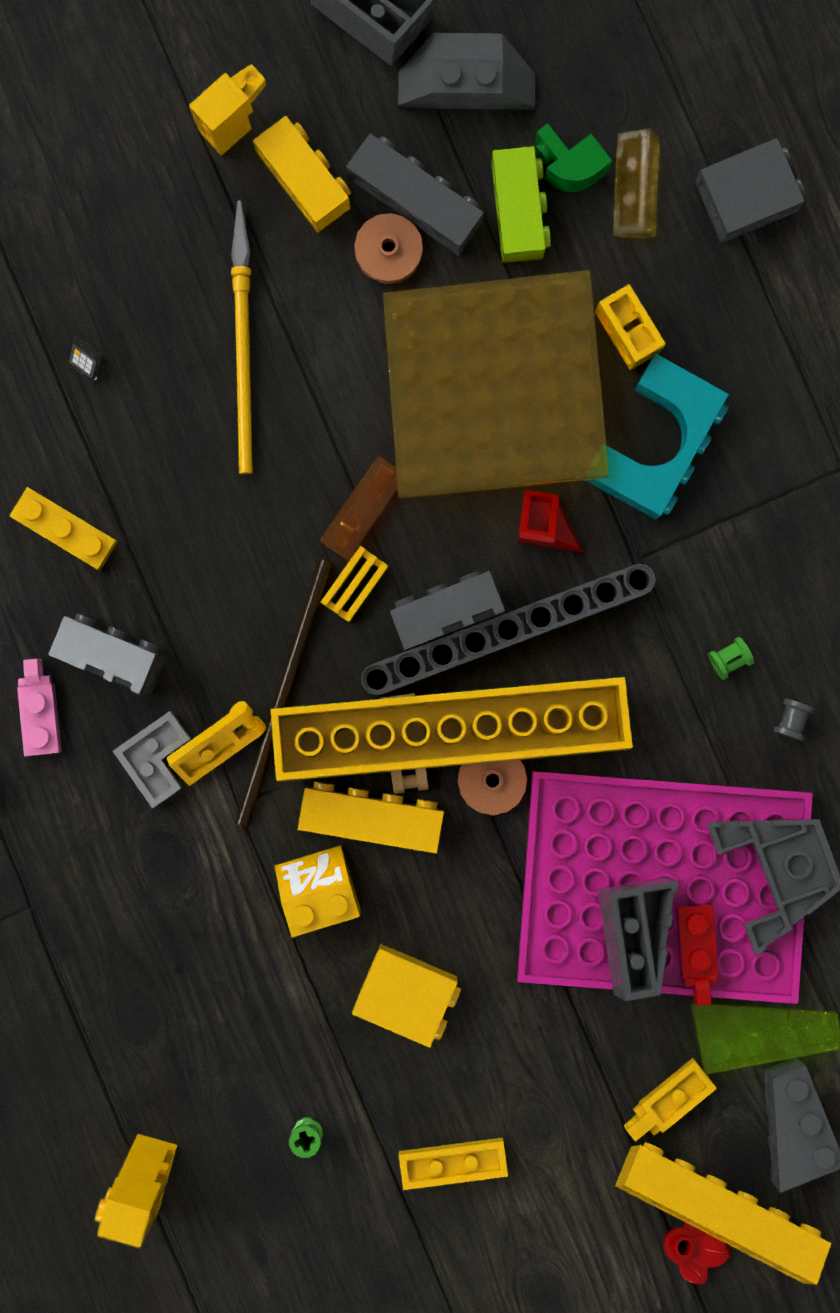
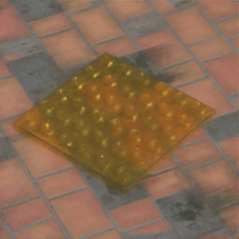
(495, 384)

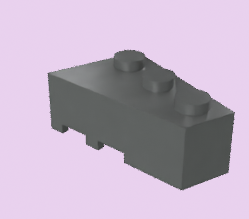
(636, 935)

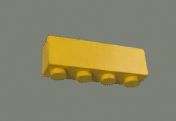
(371, 819)

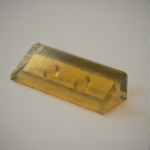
(636, 184)

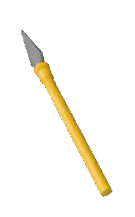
(241, 288)

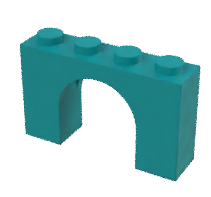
(696, 408)

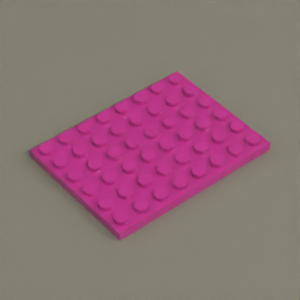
(629, 831)

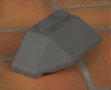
(467, 74)

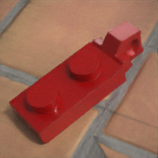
(697, 949)

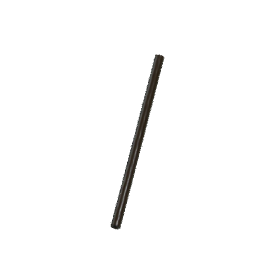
(284, 690)

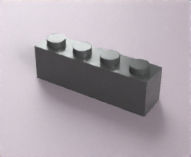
(415, 193)

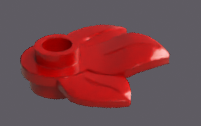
(699, 1254)

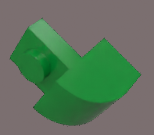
(572, 168)

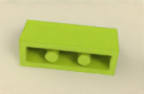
(519, 204)

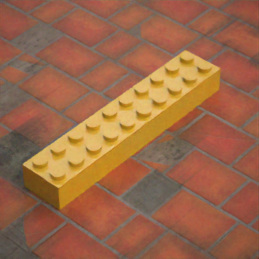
(450, 729)

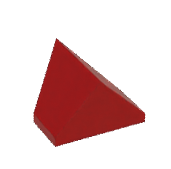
(545, 523)

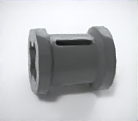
(793, 719)

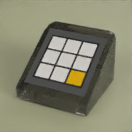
(86, 359)

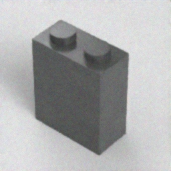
(750, 190)

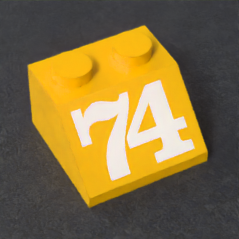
(317, 891)

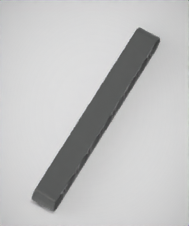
(525, 628)

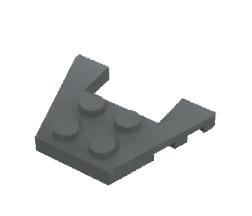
(794, 864)

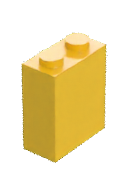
(406, 996)

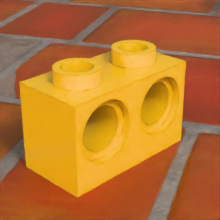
(629, 327)

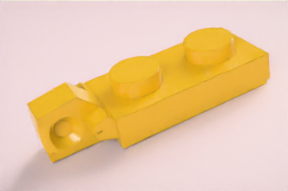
(670, 1101)

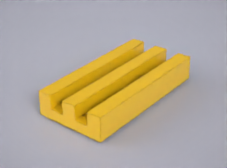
(371, 559)

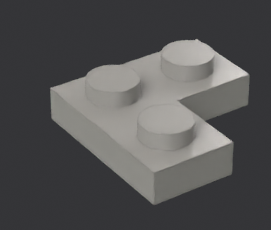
(145, 755)

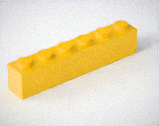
(724, 1214)

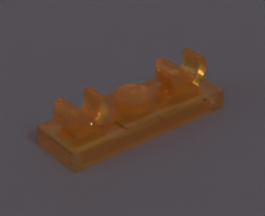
(361, 509)

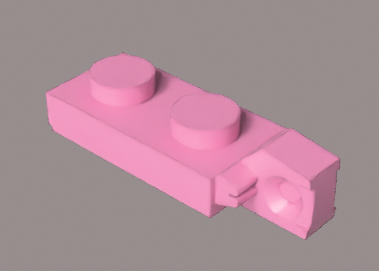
(38, 711)

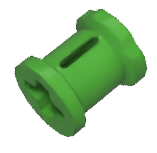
(731, 658)
(299, 1145)

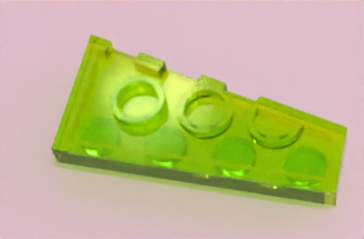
(755, 1035)

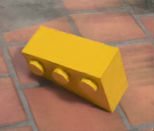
(136, 1192)

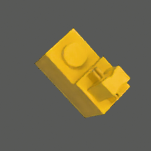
(225, 106)

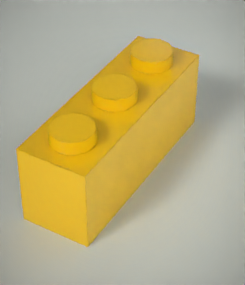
(303, 173)

